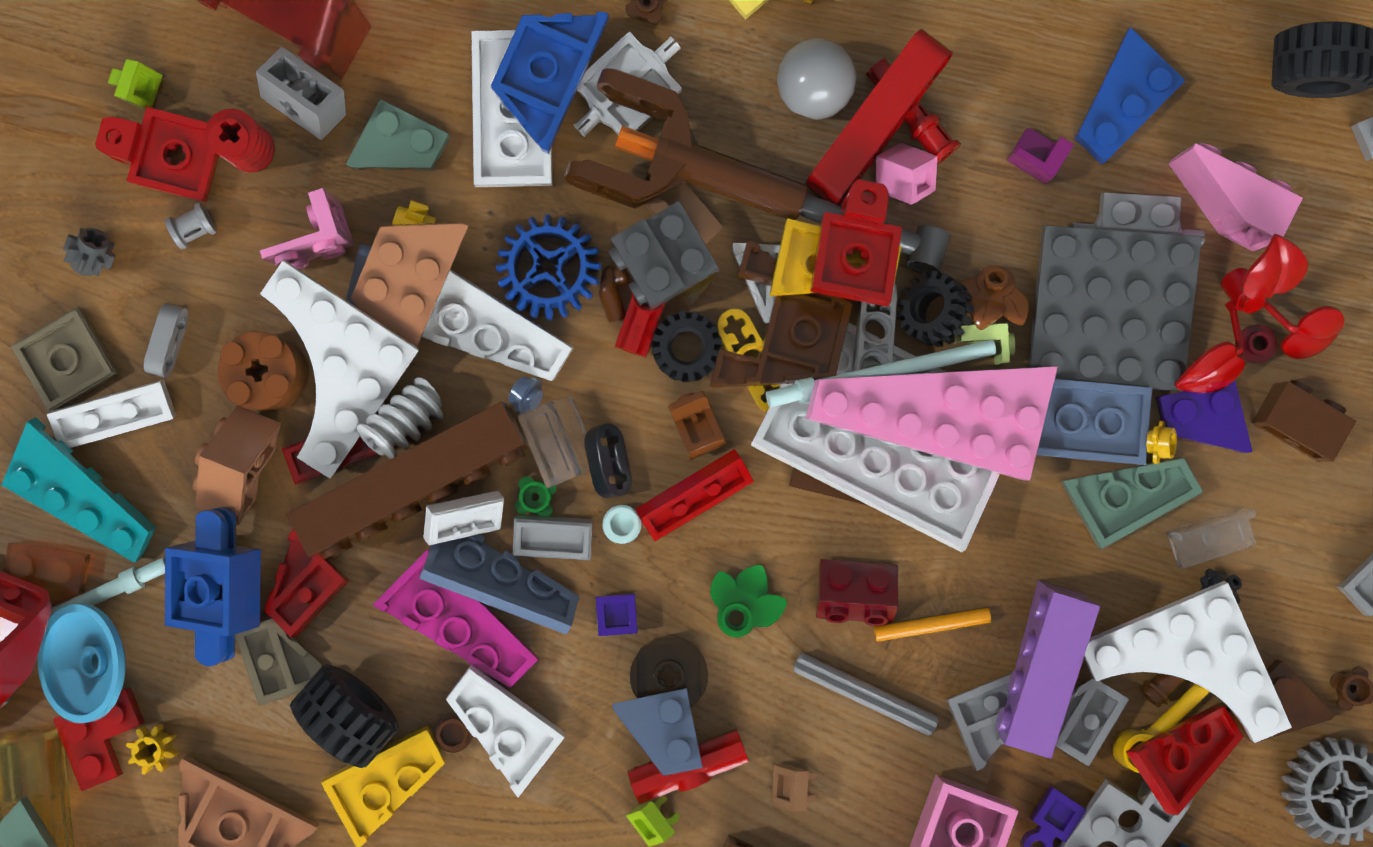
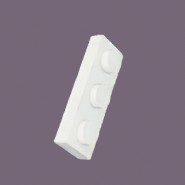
(112, 414)

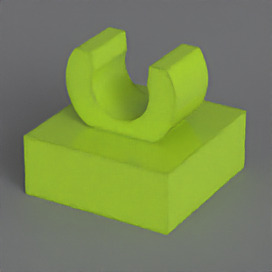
(136, 83)
(651, 823)

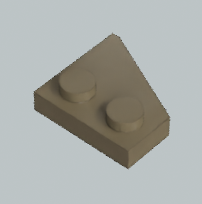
(275, 662)

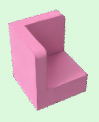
(907, 172)

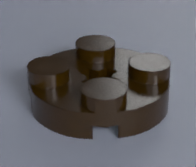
(669, 651)

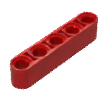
(879, 117)

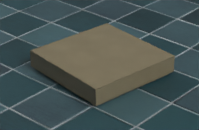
(65, 360)

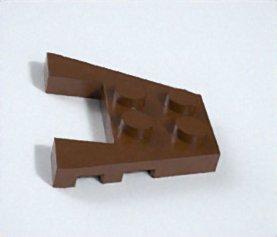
(800, 339)

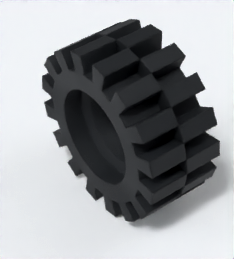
(949, 320)
(680, 323)

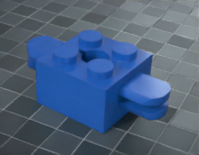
(194, 590)

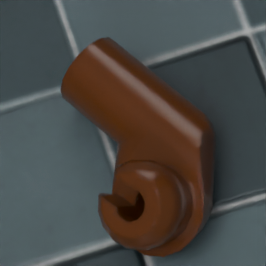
(609, 293)

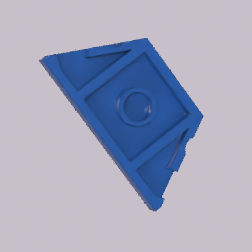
(546, 69)

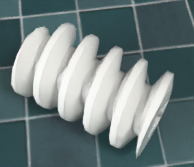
(402, 418)

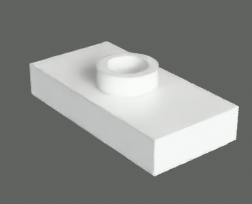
(463, 517)

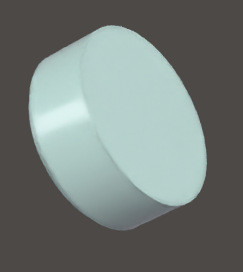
(622, 524)

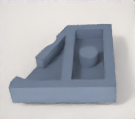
(663, 729)

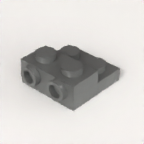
(662, 256)

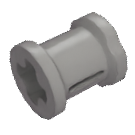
(190, 225)

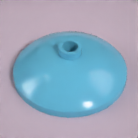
(81, 663)

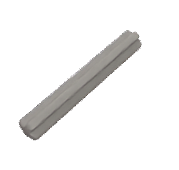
(865, 694)

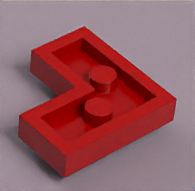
(89, 742)

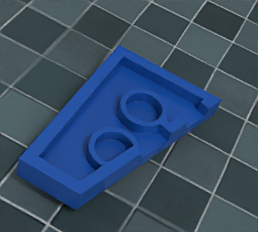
(1129, 94)

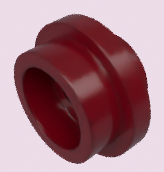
(1269, 343)

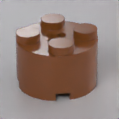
(244, 359)

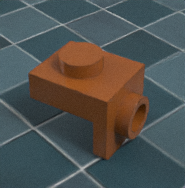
(697, 424)

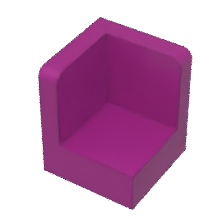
(1039, 155)

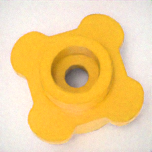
(1162, 442)

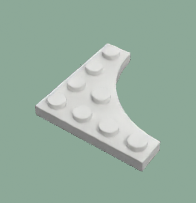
(351, 358)
(1201, 642)

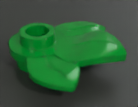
(748, 595)

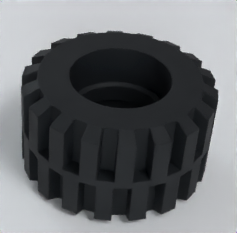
(1323, 60)
(344, 716)

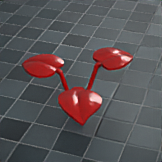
(1275, 271)

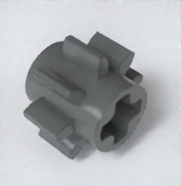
(89, 251)

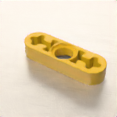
(730, 339)

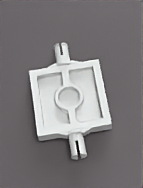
(632, 58)

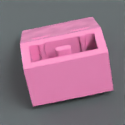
(1235, 197)

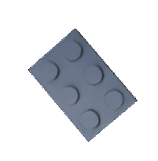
(1096, 422)

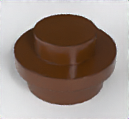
(452, 733)

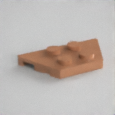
(407, 274)
(229, 814)

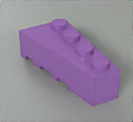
(1046, 668)

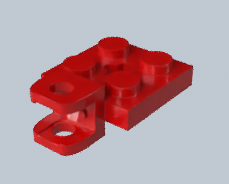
(147, 147)
(858, 229)

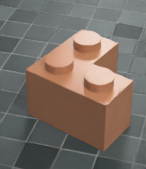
(233, 461)

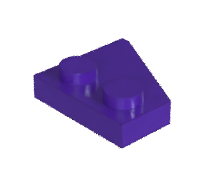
(1207, 417)

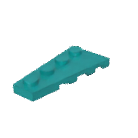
(60, 485)

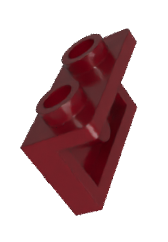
(857, 592)

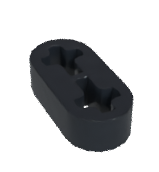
(608, 461)

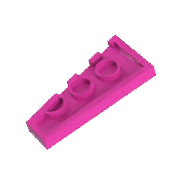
(457, 625)

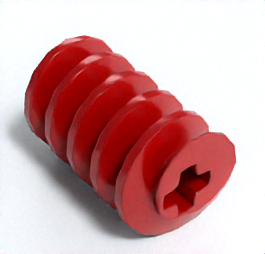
(240, 140)

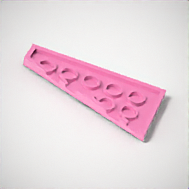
(962, 416)

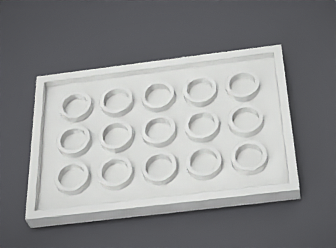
(907, 484)

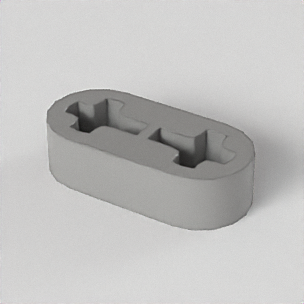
(166, 340)

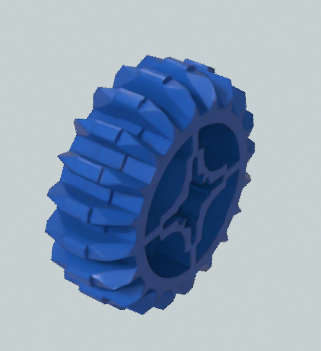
(562, 255)

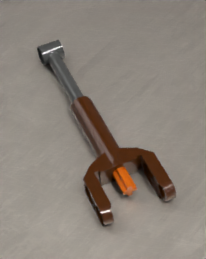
(680, 160)

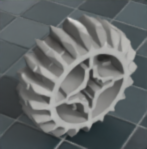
(1344, 819)

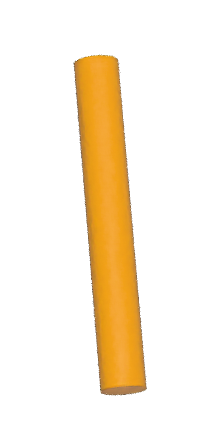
(932, 624)

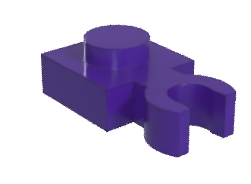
(1055, 816)

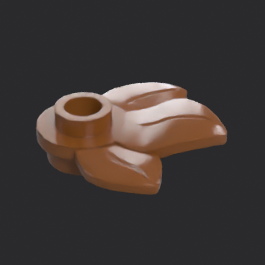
(994, 299)

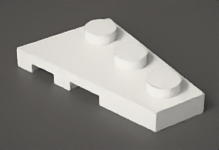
(505, 726)

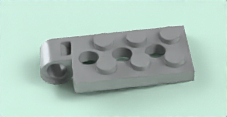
(1102, 817)

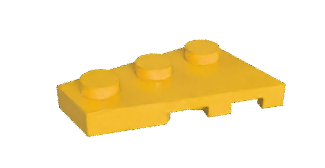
(797, 259)
(373, 793)

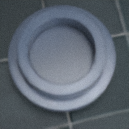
(526, 394)

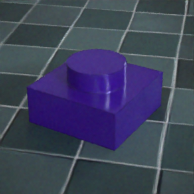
(616, 614)

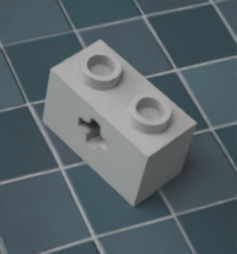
(301, 93)

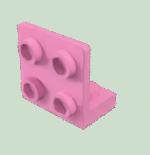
(329, 242)

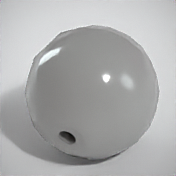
(816, 78)

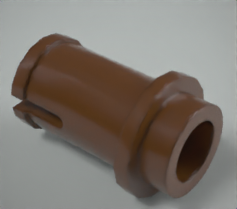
(1160, 688)

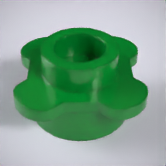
(527, 504)

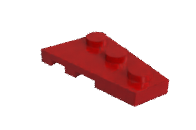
(1186, 756)

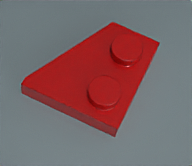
(302, 588)

